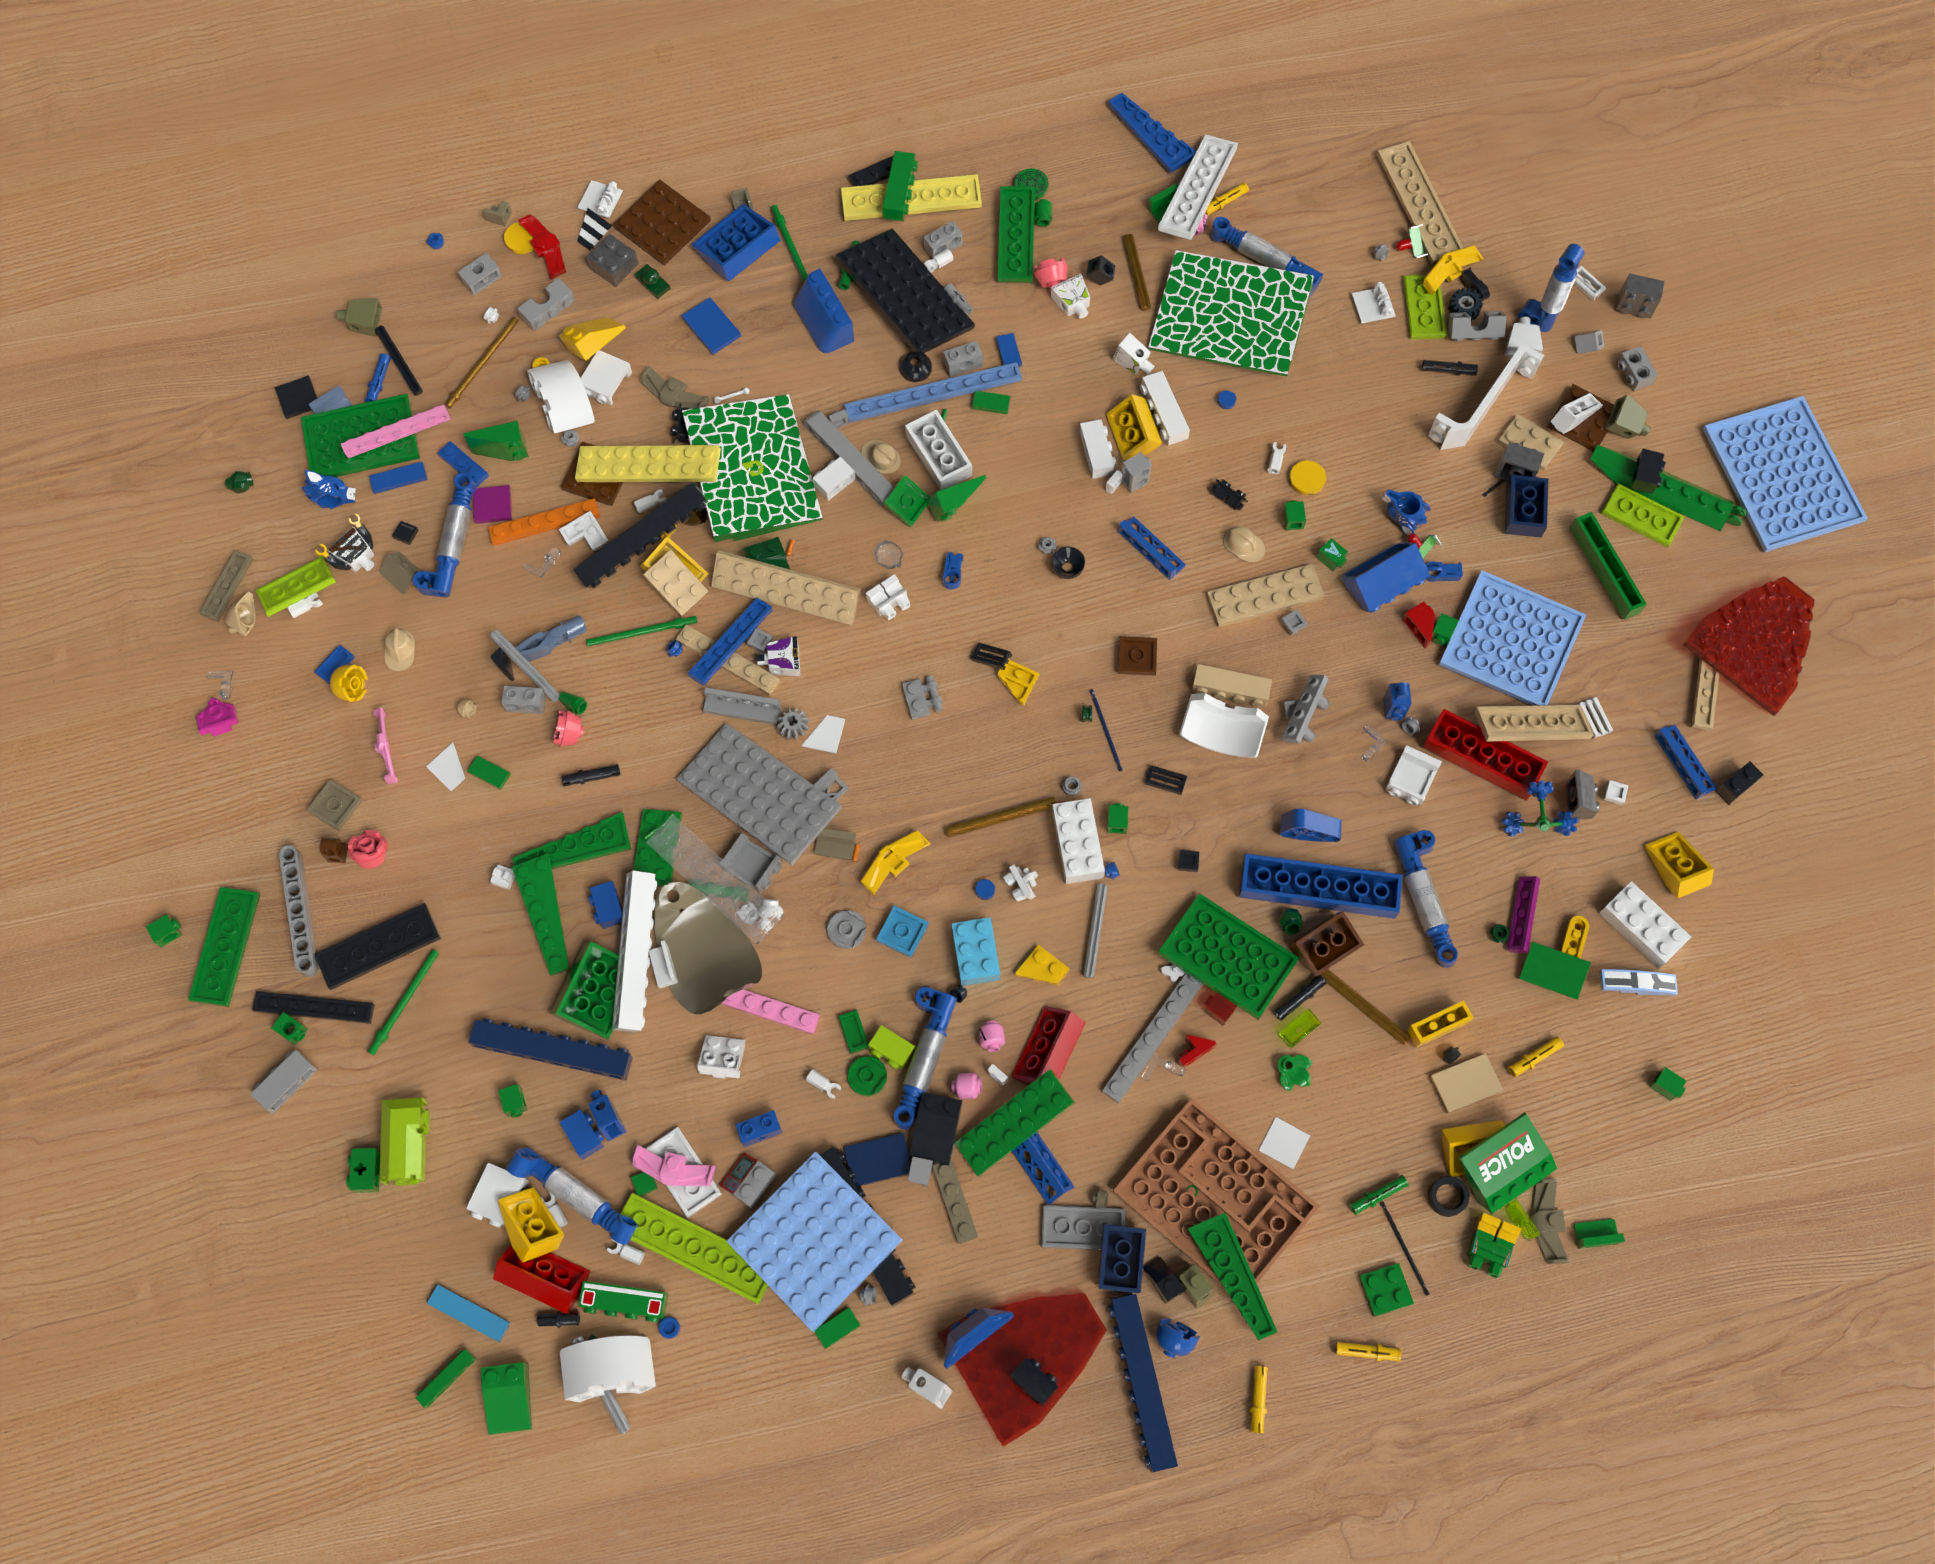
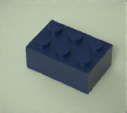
(1526, 506)
(1122, 1258)

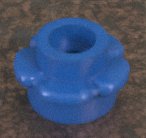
(435, 244)
(674, 648)
(1111, 870)

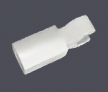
(939, 260)
(1276, 459)
(649, 501)
(304, 605)
(822, 1083)
(556, 1211)
(628, 1253)

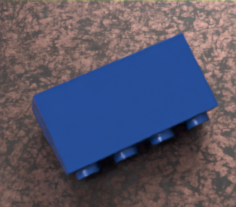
(823, 313)
(1386, 575)

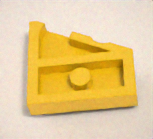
(1018, 680)
(1042, 967)

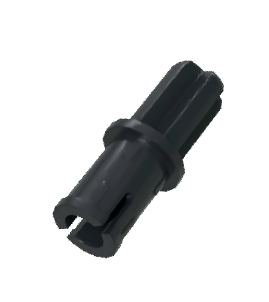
(558, 1319)

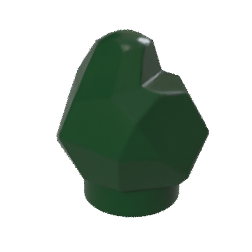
(239, 482)
(1290, 920)

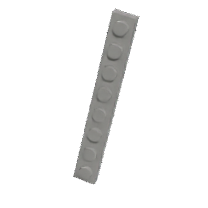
(1152, 1038)

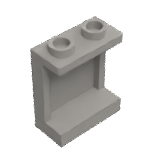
(753, 863)

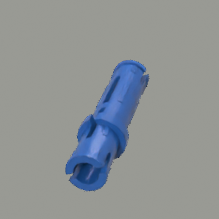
(375, 386)

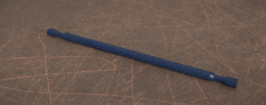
(1106, 730)

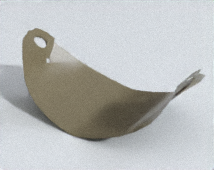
(706, 949)

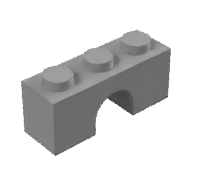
(536, 314)
(1491, 327)

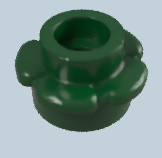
(1504, 933)

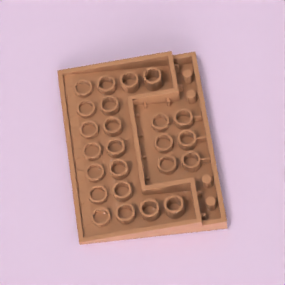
(1229, 1178)

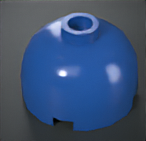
(1176, 1338)

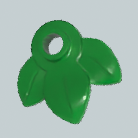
(1296, 1073)

